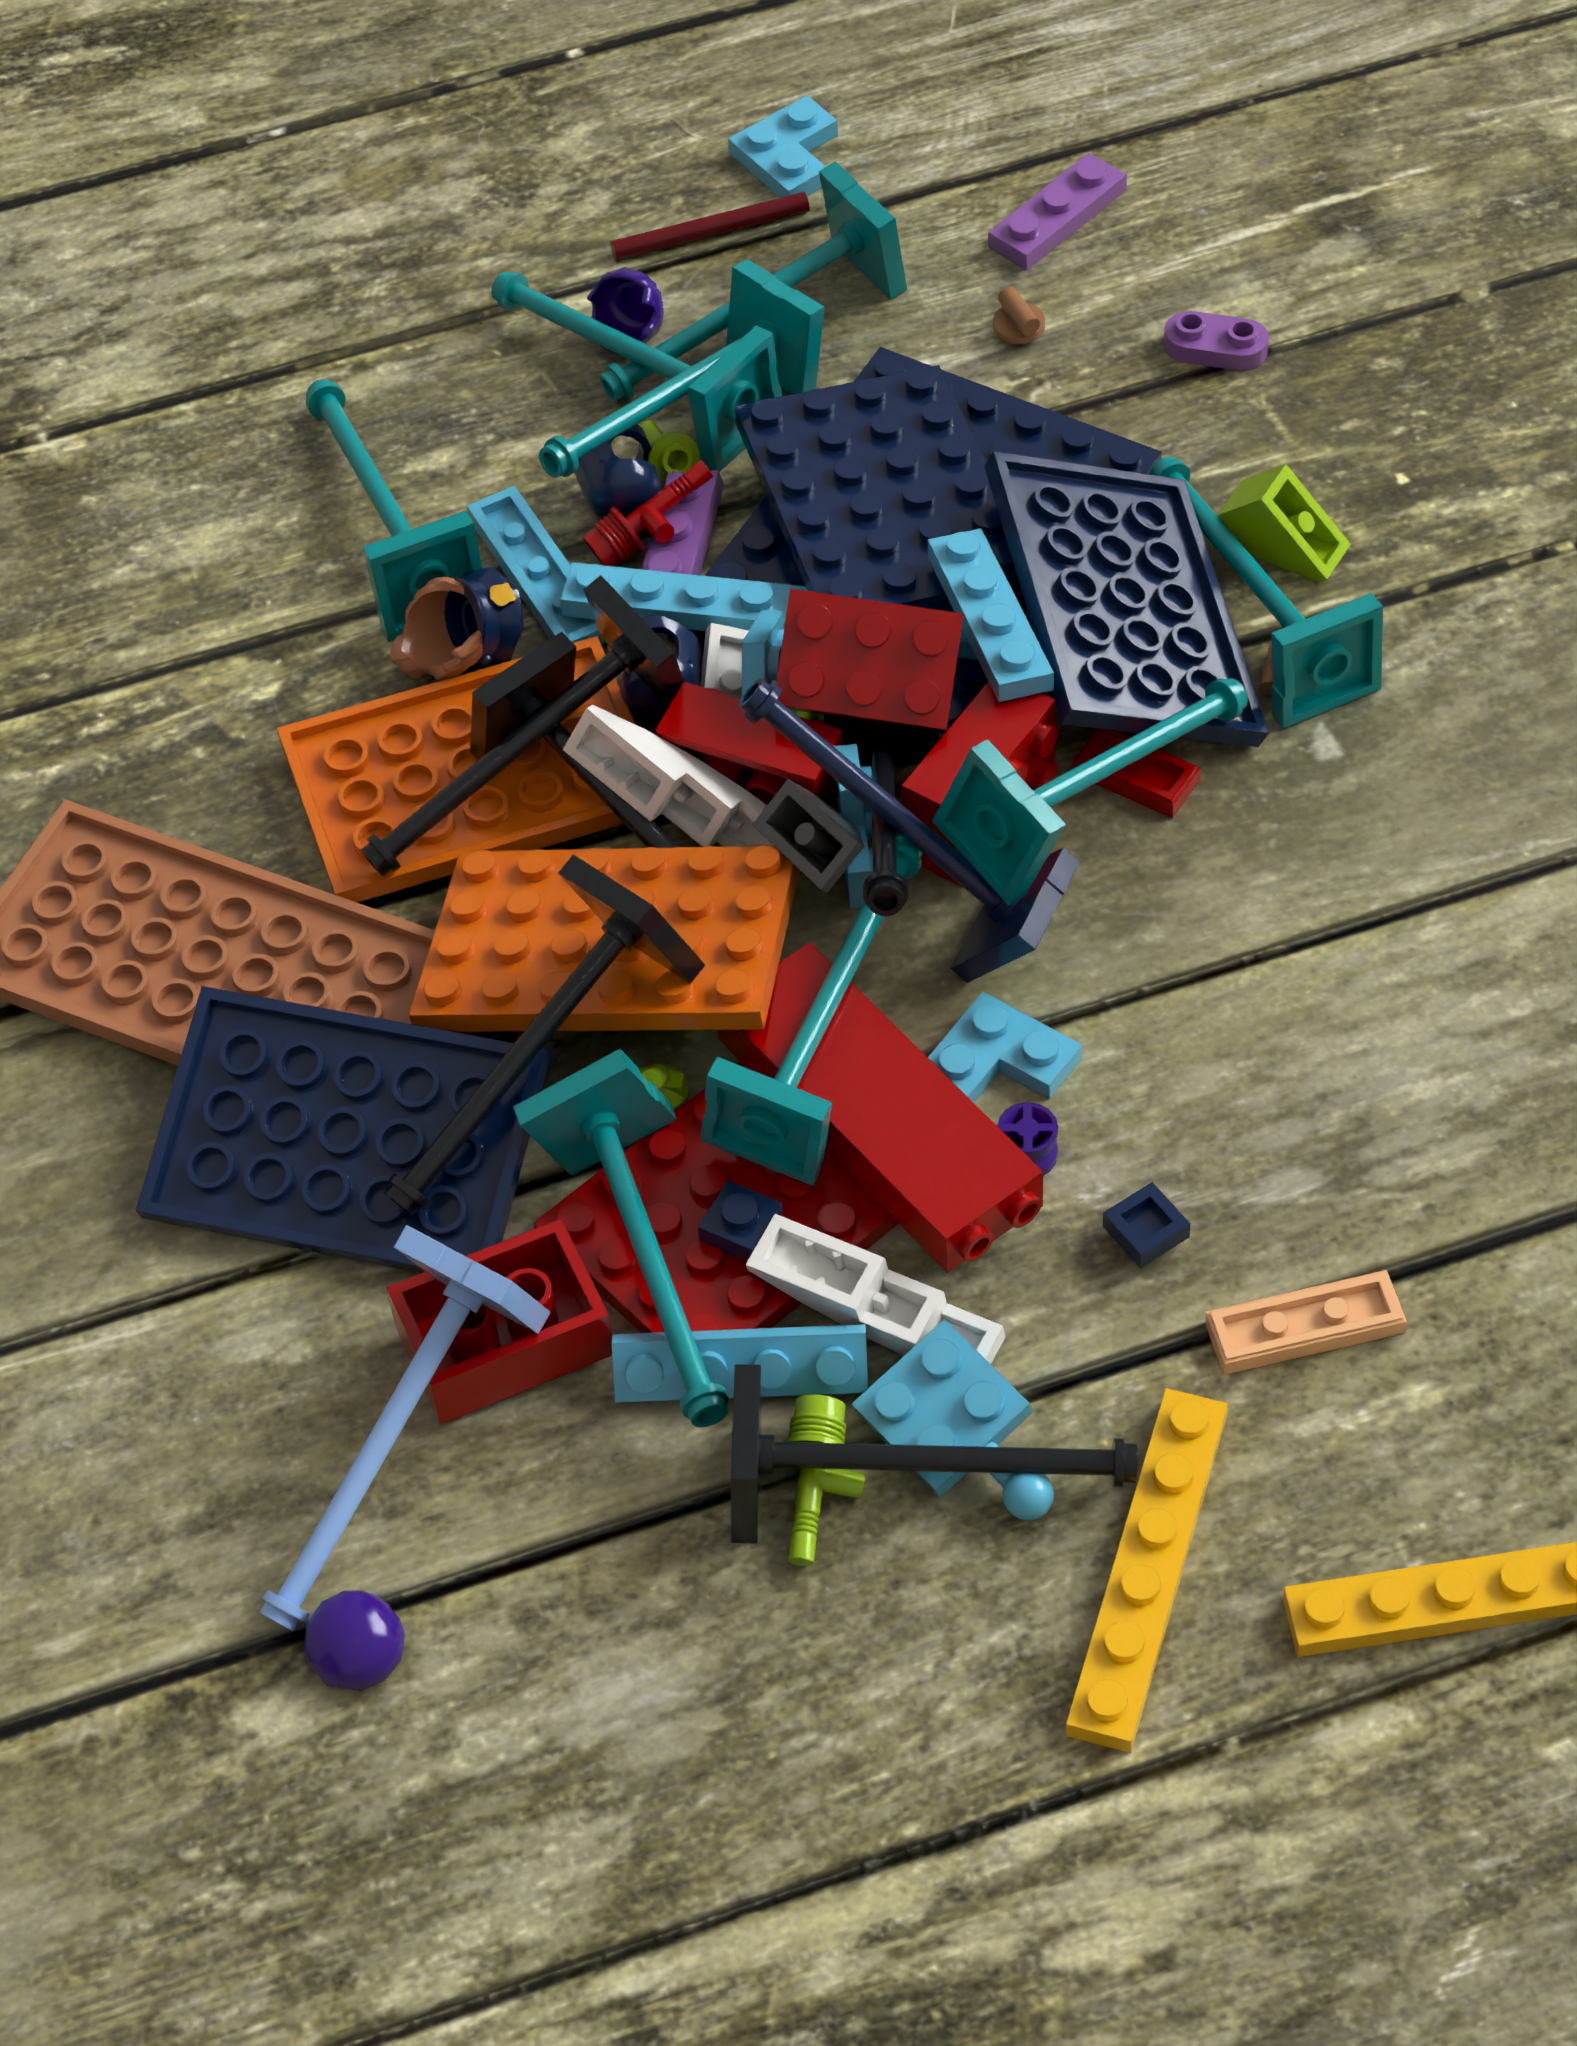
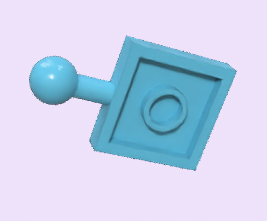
(953, 1398)

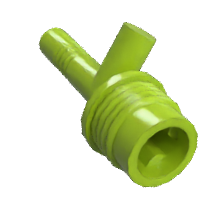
(817, 1421)

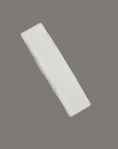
(665, 780)
(860, 1289)

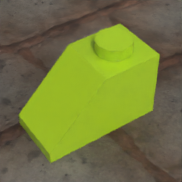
(1284, 524)

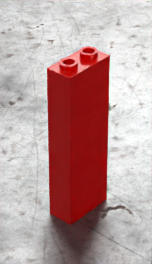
(898, 1119)

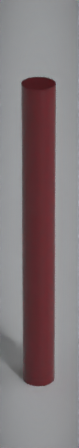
(709, 226)

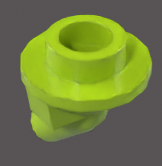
(670, 451)
(669, 1081)

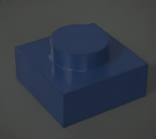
(738, 1220)
(1146, 1225)

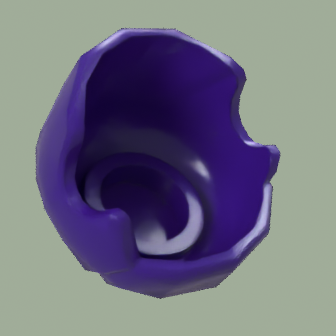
(628, 304)
(353, 1640)

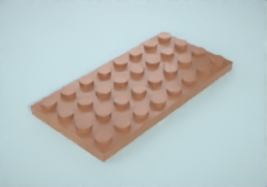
(130, 924)

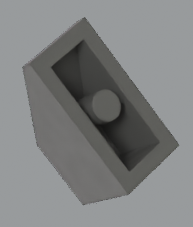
(823, 835)

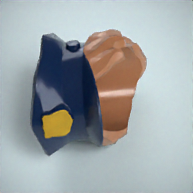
(459, 625)

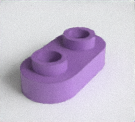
(1216, 340)

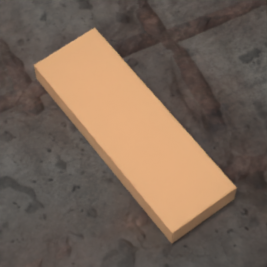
(1305, 1322)

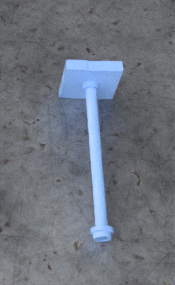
(466, 1290)

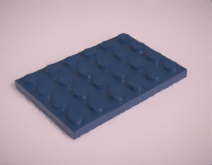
(869, 478)
(1120, 595)
(306, 1111)

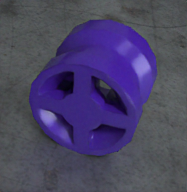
(1035, 1130)

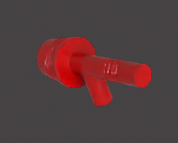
(617, 537)

